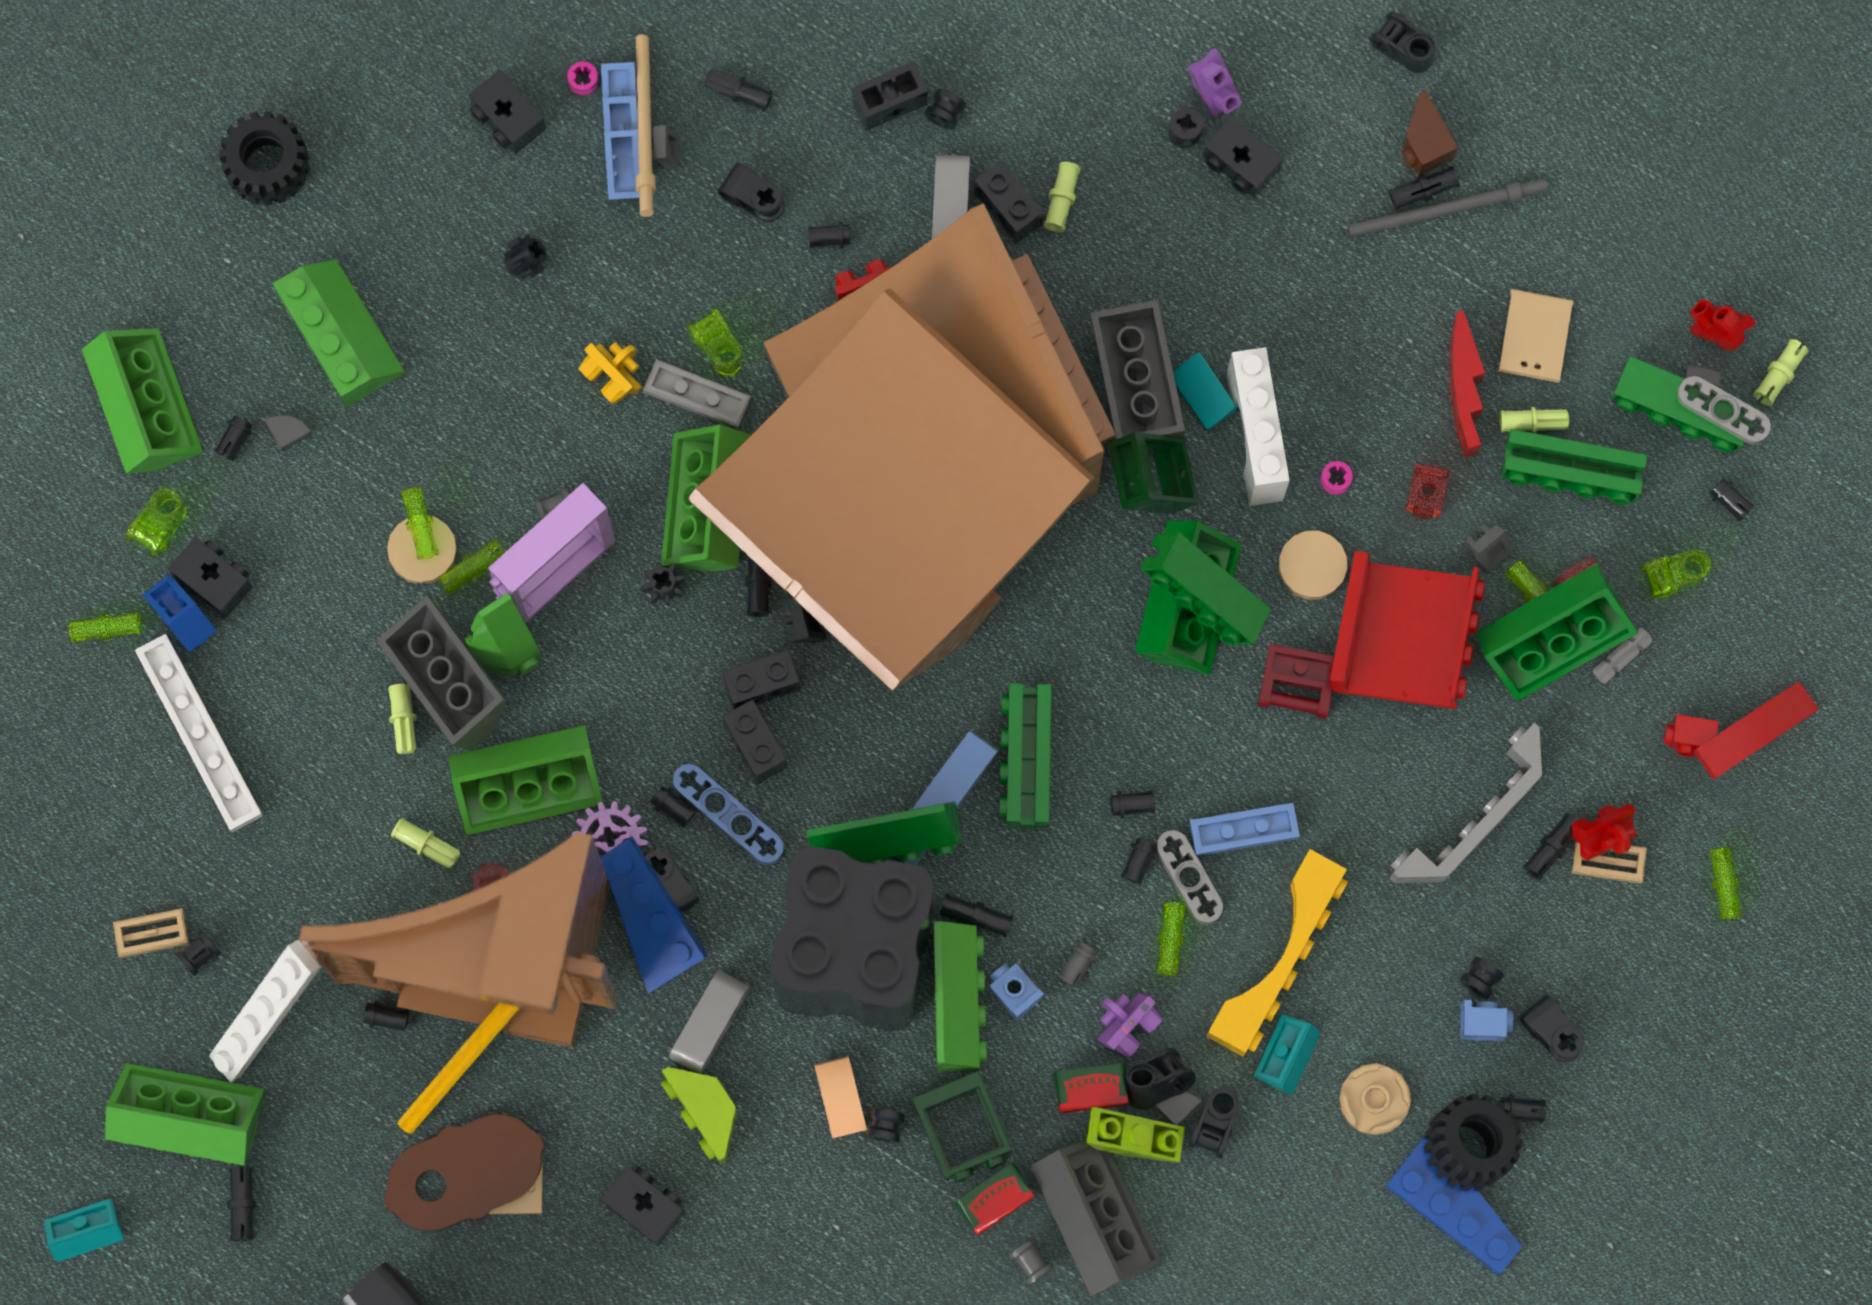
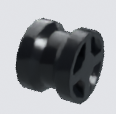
(945, 109)
(1184, 135)
(1481, 977)
(885, 1125)

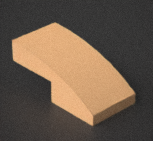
(840, 1097)

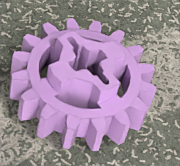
(607, 826)

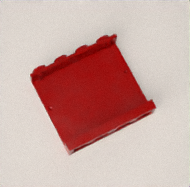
(1406, 634)

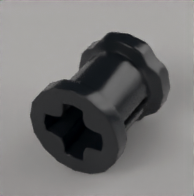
(193, 948)

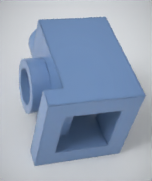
(1018, 1003)
(1484, 1022)

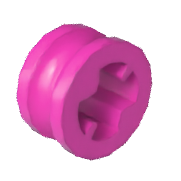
(572, 78)
(1325, 477)

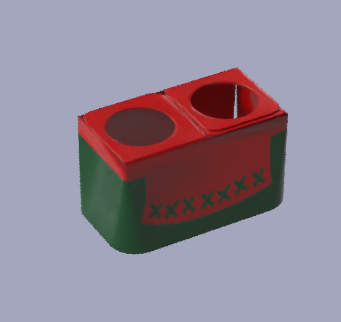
(1091, 1087)
(994, 1199)

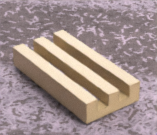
(1639, 865)
(180, 927)

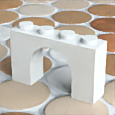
(1253, 393)

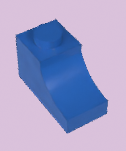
(179, 613)

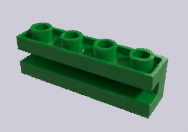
(1655, 393)
(1573, 467)
(1205, 589)
(1027, 757)

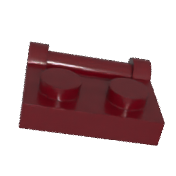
(1297, 669)

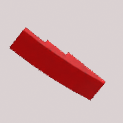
(1464, 373)
(1756, 730)

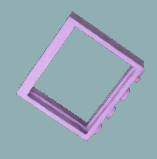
(553, 552)

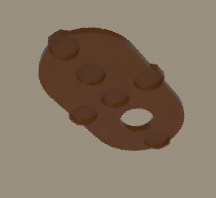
(482, 1166)

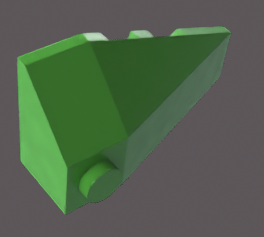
(503, 640)

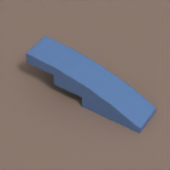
(620, 128)
(957, 776)

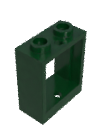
(1135, 476)
(949, 1093)

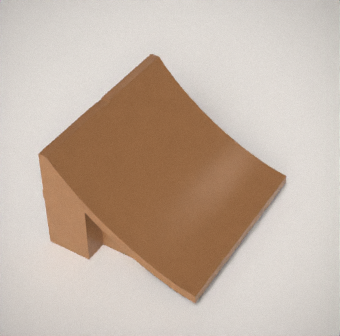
(991, 315)
(894, 493)
(508, 943)

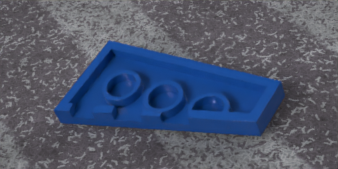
(653, 922)
(1457, 1213)

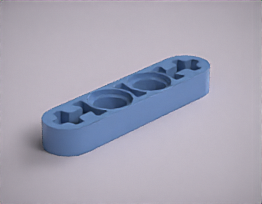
(731, 811)

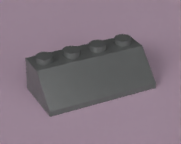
(1137, 370)
(444, 674)
(1096, 1216)

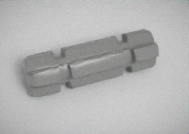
(1622, 656)

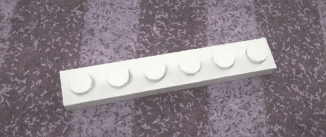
(198, 733)
(264, 1011)

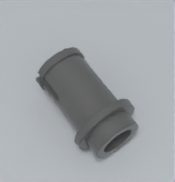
(1077, 964)

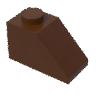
(1427, 138)

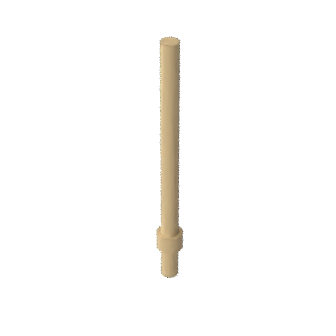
(645, 179)

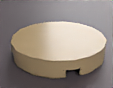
(404, 559)
(1312, 565)
(1374, 1099)

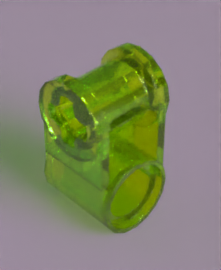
(713, 338)
(157, 524)
(1669, 574)

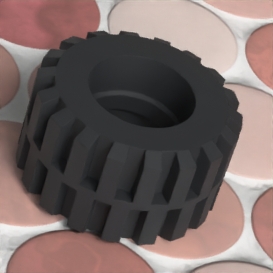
(257, 133)
(1495, 1129)

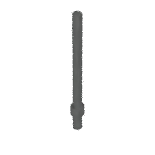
(1511, 193)

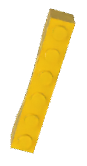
(1311, 891)

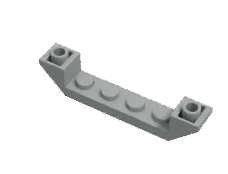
(1420, 869)

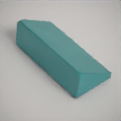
(1203, 392)
(1287, 1054)
(83, 1230)

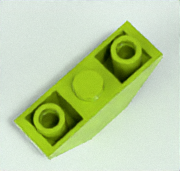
(705, 1107)
(1134, 1136)

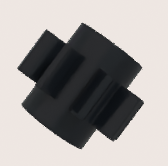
(525, 257)
(661, 574)

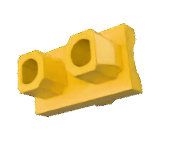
(601, 360)

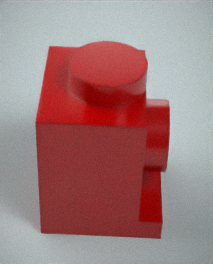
(1688, 734)

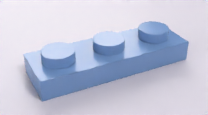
(1244, 829)

